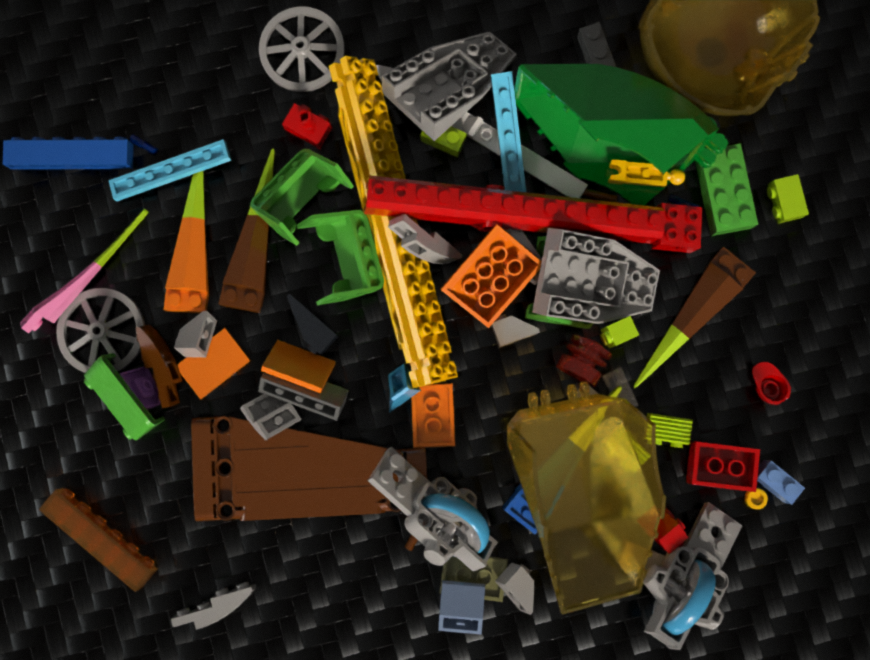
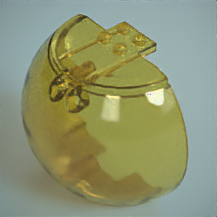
(727, 51)

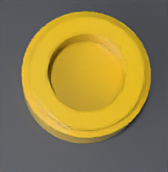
(756, 499)

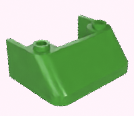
(294, 188)
(354, 251)

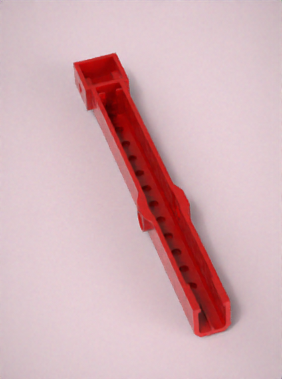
(665, 226)

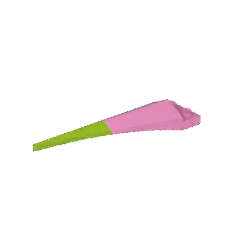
(58, 302)

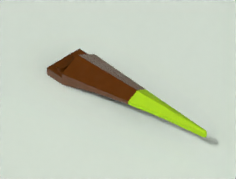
(246, 273)
(715, 288)

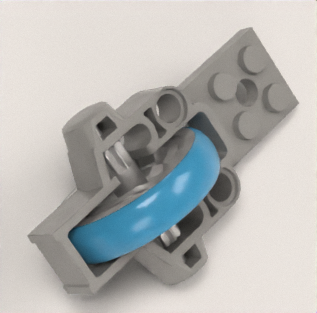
(440, 502)
(689, 589)

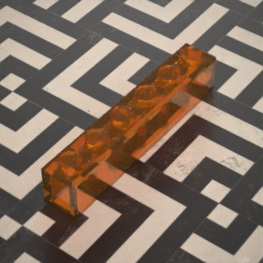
(98, 538)

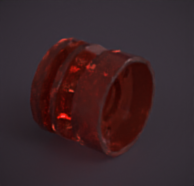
(584, 359)

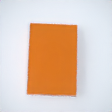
(222, 361)
(298, 366)
(433, 416)

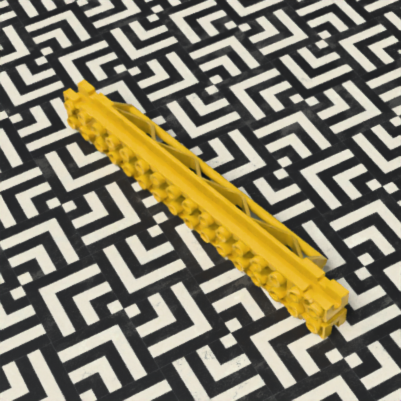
(406, 277)

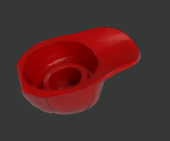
(770, 383)

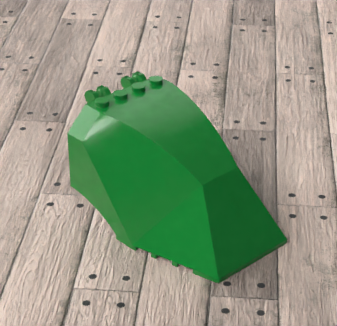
(615, 114)

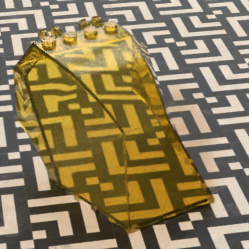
(590, 492)

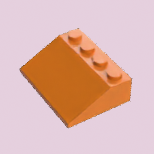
(492, 276)

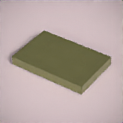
(457, 571)

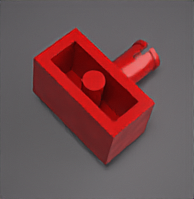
(307, 125)
(670, 532)

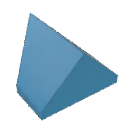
(400, 387)

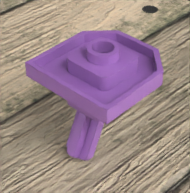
(143, 386)

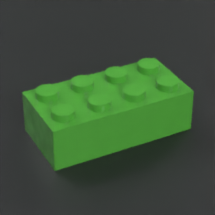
(727, 193)

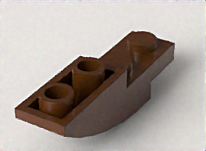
(159, 356)

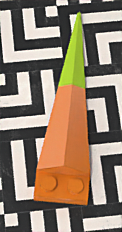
(188, 275)

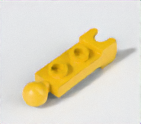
(643, 174)

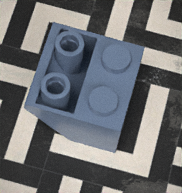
(461, 607)

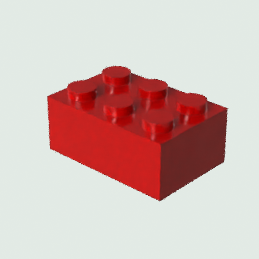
(723, 466)

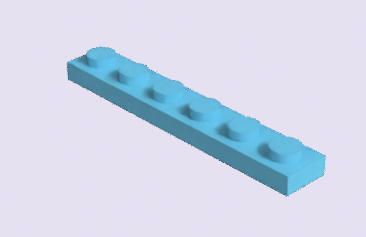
(508, 131)
(169, 170)

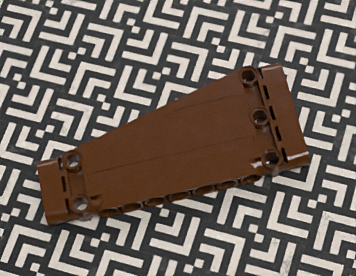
(285, 475)

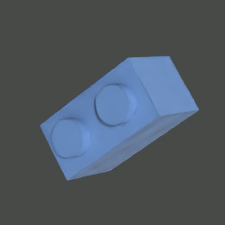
(779, 482)

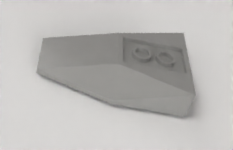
(446, 80)
(592, 279)

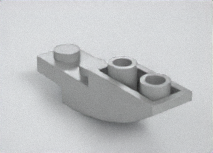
(421, 244)
(222, 604)

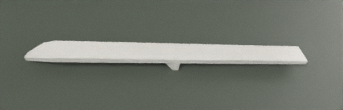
(532, 162)

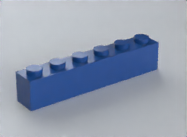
(68, 153)

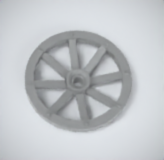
(300, 53)
(105, 329)

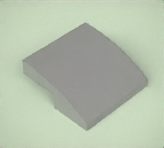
(270, 415)

